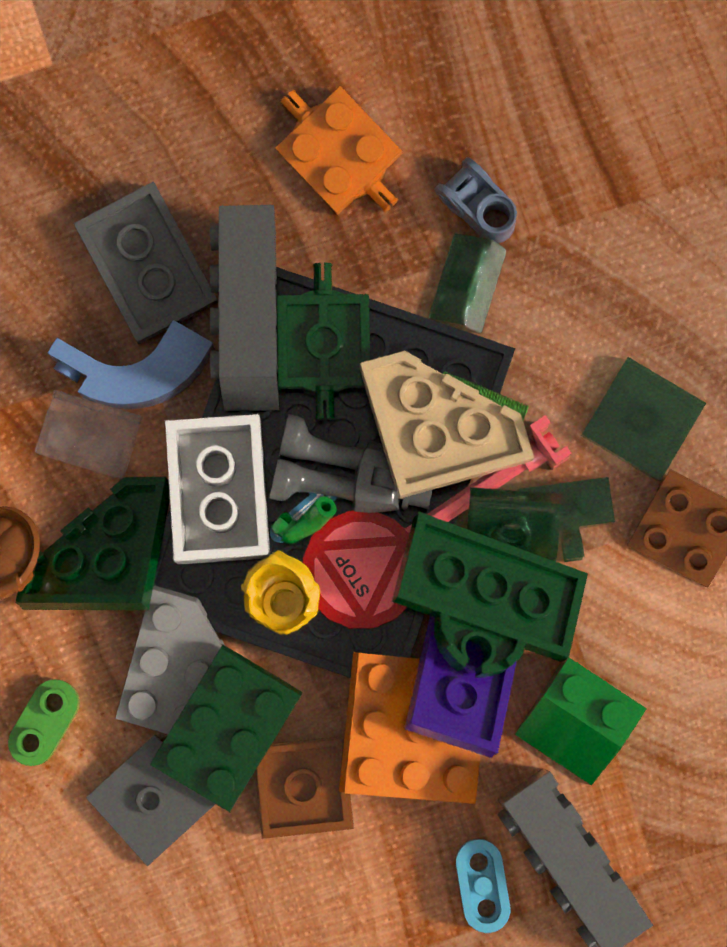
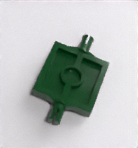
(322, 340)

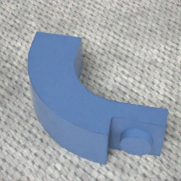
(141, 385)

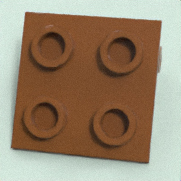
(684, 528)

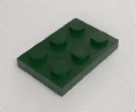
(226, 728)

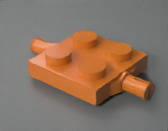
(339, 150)

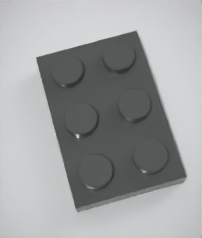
(145, 262)

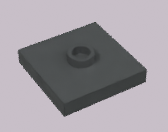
(147, 804)

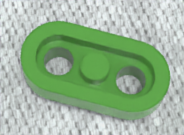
(43, 722)

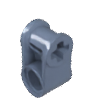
(474, 194)

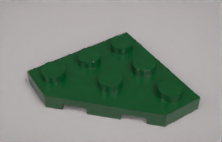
(104, 553)

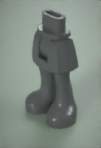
(372, 483)

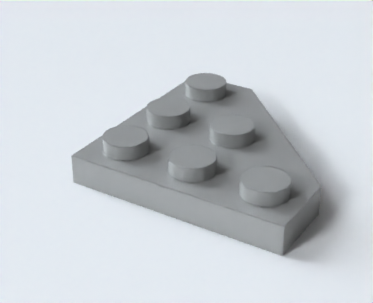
(167, 660)

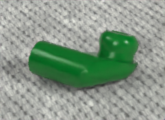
(310, 522)

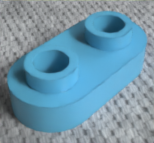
(482, 885)

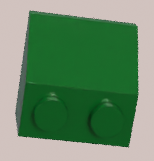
(580, 721)

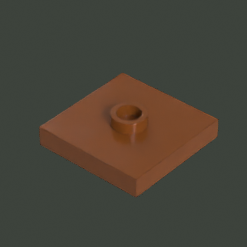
(301, 789)

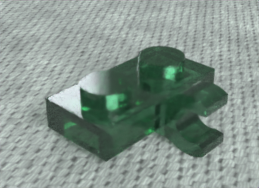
(584, 505)

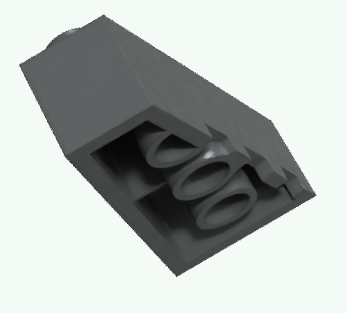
(246, 307)
(573, 862)

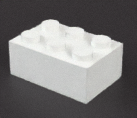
(217, 489)

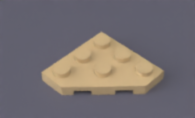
(438, 426)

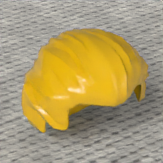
(281, 593)

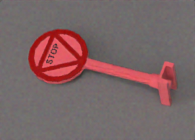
(362, 552)

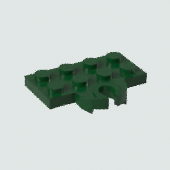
(488, 595)

